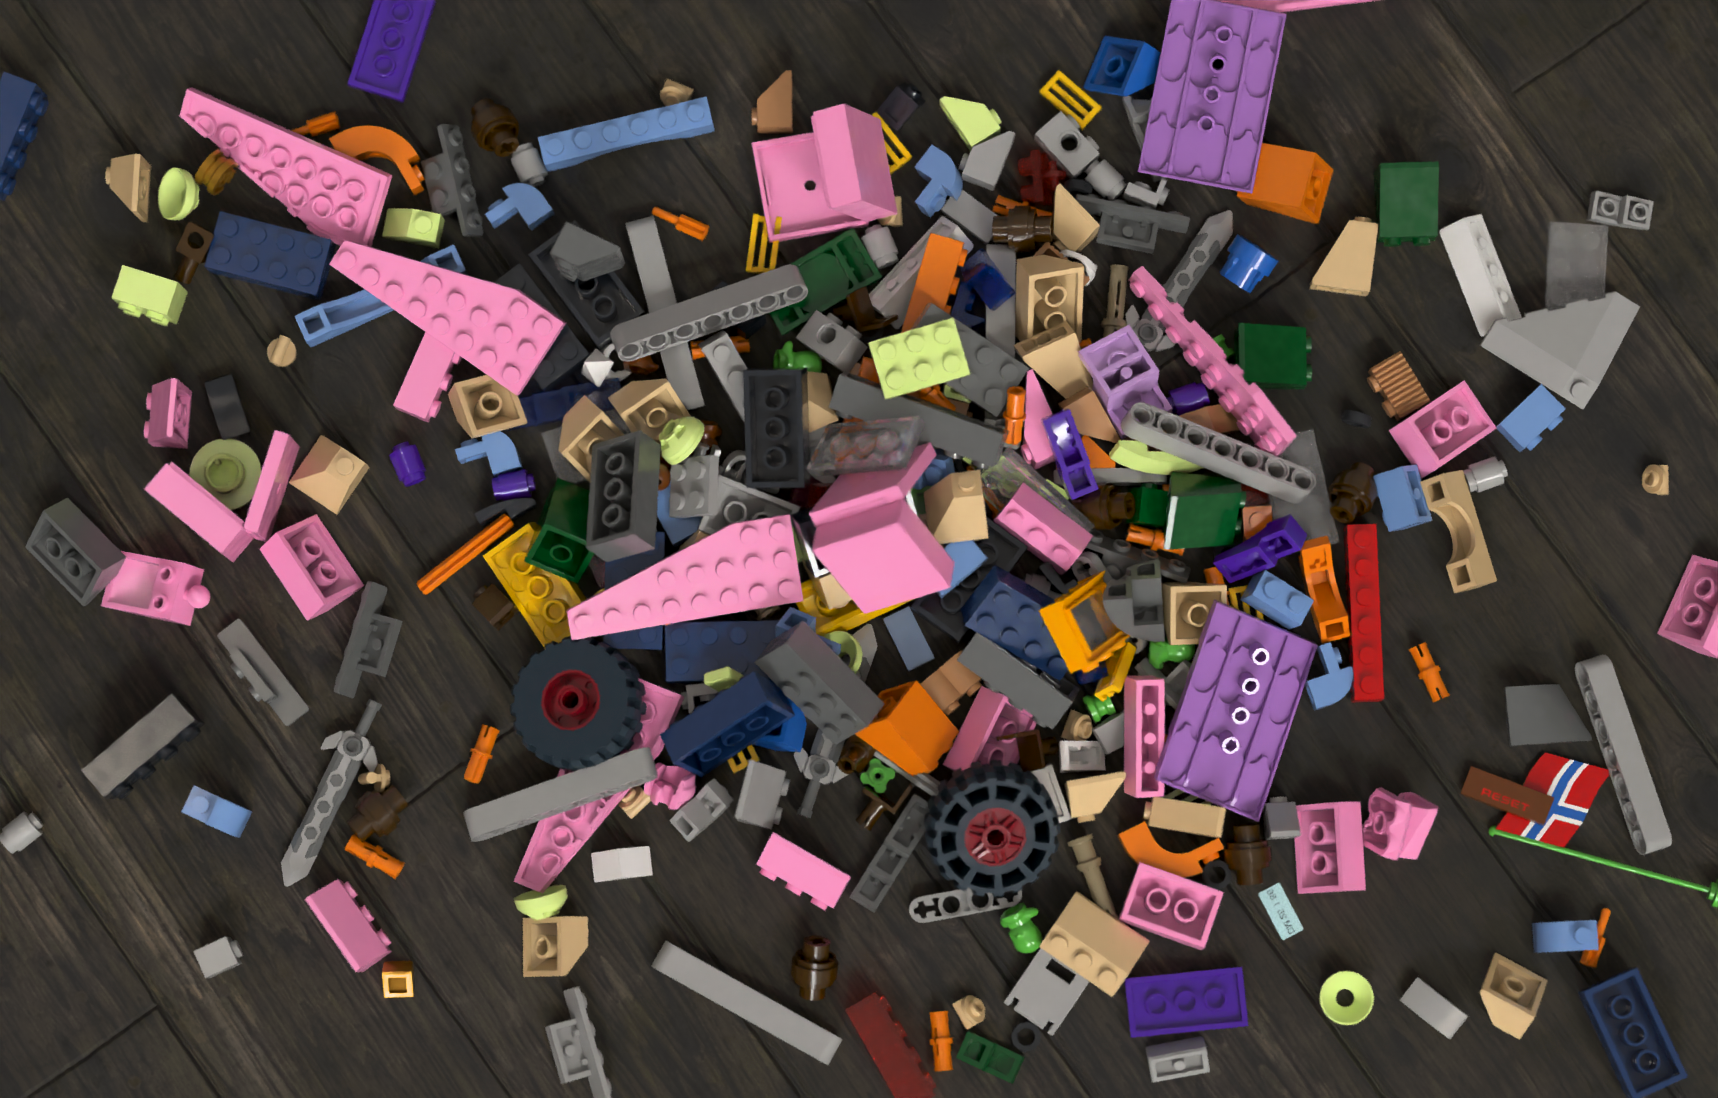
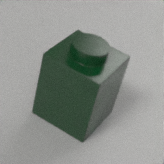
(1149, 505)

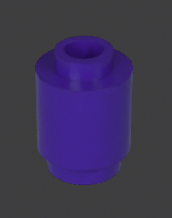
(1188, 398)
(408, 464)
(513, 485)

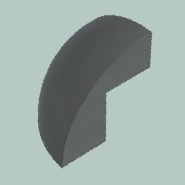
(1136, 601)

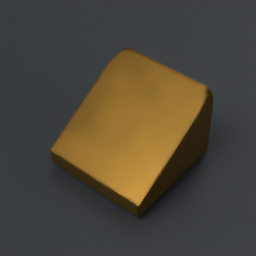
(398, 979)

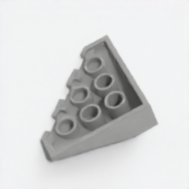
(1565, 346)

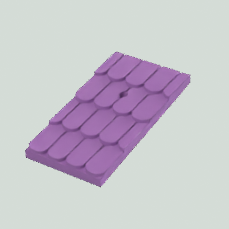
(1205, 118)
(1229, 732)

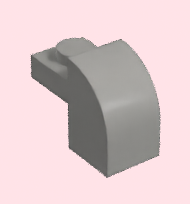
(702, 810)

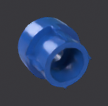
(1247, 263)

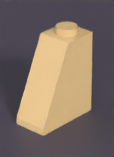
(1350, 260)
(1056, 359)
(1185, 816)

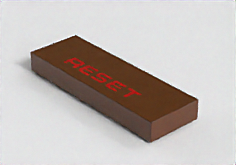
(1507, 796)

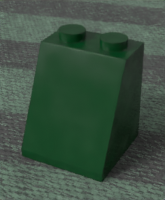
(1406, 202)
(1273, 355)
(1202, 511)
(562, 533)

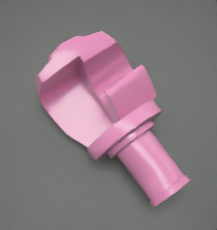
(672, 786)

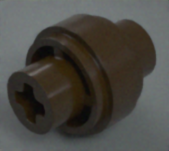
(494, 127)
(1022, 229)
(1352, 492)
(1106, 506)
(377, 813)
(1247, 854)
(814, 968)

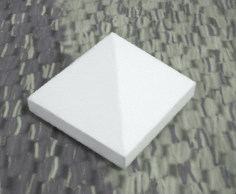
(596, 367)

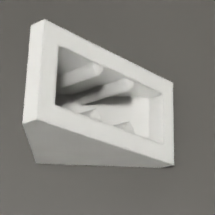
(1081, 756)
(621, 863)

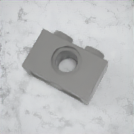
(1073, 161)
(831, 341)

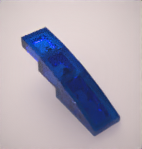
(553, 405)

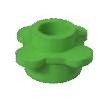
(869, 776)

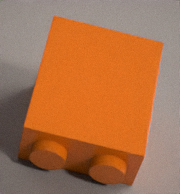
(1290, 183)
(910, 729)

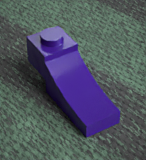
(1069, 454)
(1261, 550)

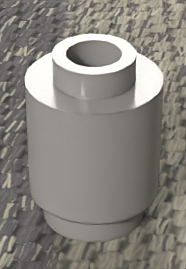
(529, 165)
(1105, 179)
(880, 246)
(1485, 474)
(21, 832)

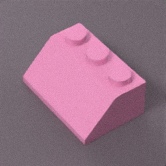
(1043, 528)
(311, 567)
(1694, 609)
(987, 718)
(1330, 848)
(802, 872)
(1170, 906)
(349, 924)

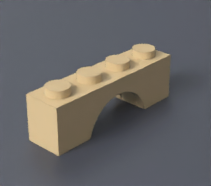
(1451, 500)

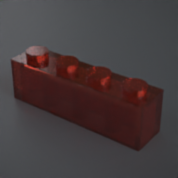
(888, 1048)

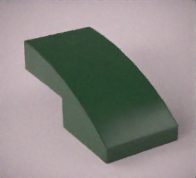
(990, 1057)

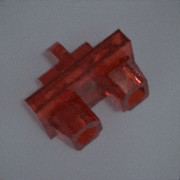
(1045, 178)

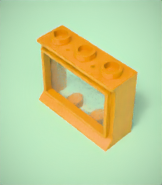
(1082, 626)

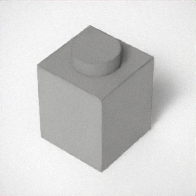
(219, 956)

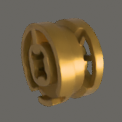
(215, 172)

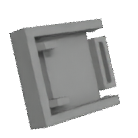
(1044, 994)

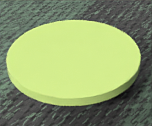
(227, 471)

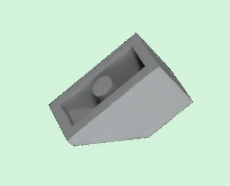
(987, 161)
(1280, 819)

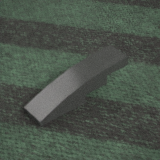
(892, 855)

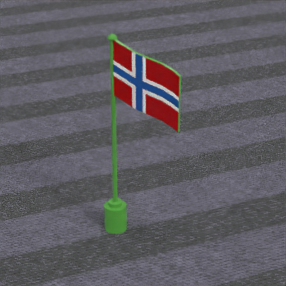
(1573, 789)

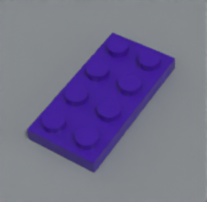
(391, 47)
(1186, 1002)

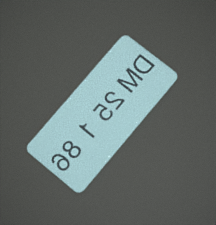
(1280, 911)

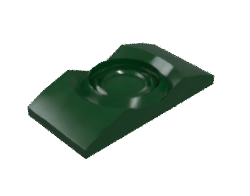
(829, 276)

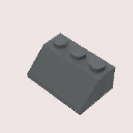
(584, 254)
(75, 551)

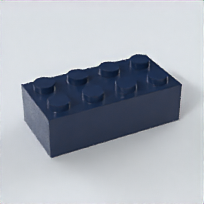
(19, 111)
(270, 256)
(622, 569)
(1009, 615)
(709, 646)
(727, 724)
(1632, 1034)

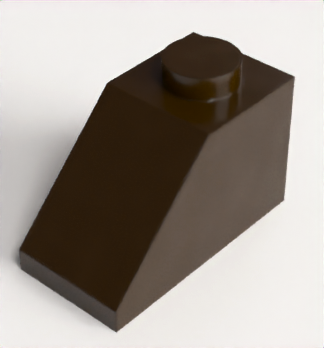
(494, 606)

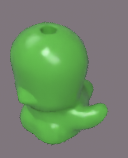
(788, 359)
(1161, 651)
(1023, 932)

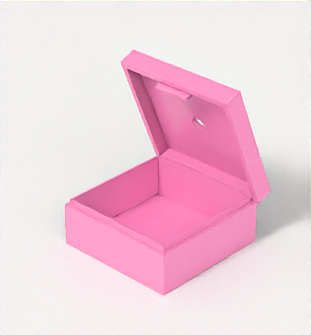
(845, 162)
(213, 519)
(876, 539)

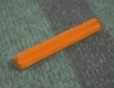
(465, 554)

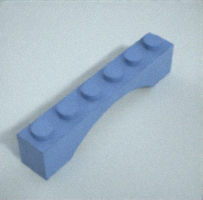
(593, 140)
(361, 307)

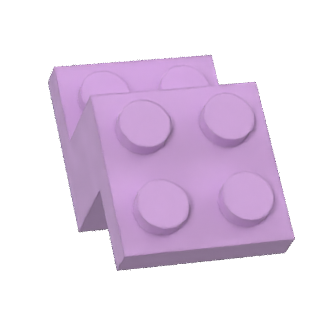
(1122, 375)

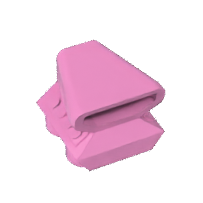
(1397, 824)

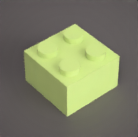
(149, 295)

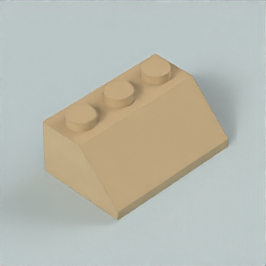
(1047, 295)
(1094, 944)

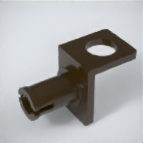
(192, 253)
(861, 311)
(1032, 748)
(855, 755)
(878, 804)

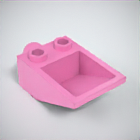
(157, 589)

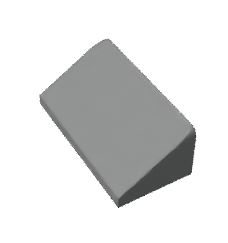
(1177, 1059)

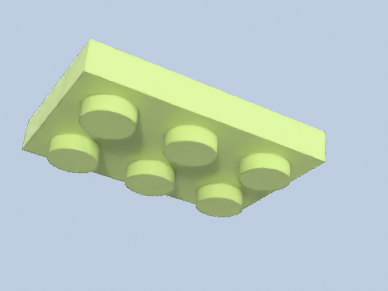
(919, 358)

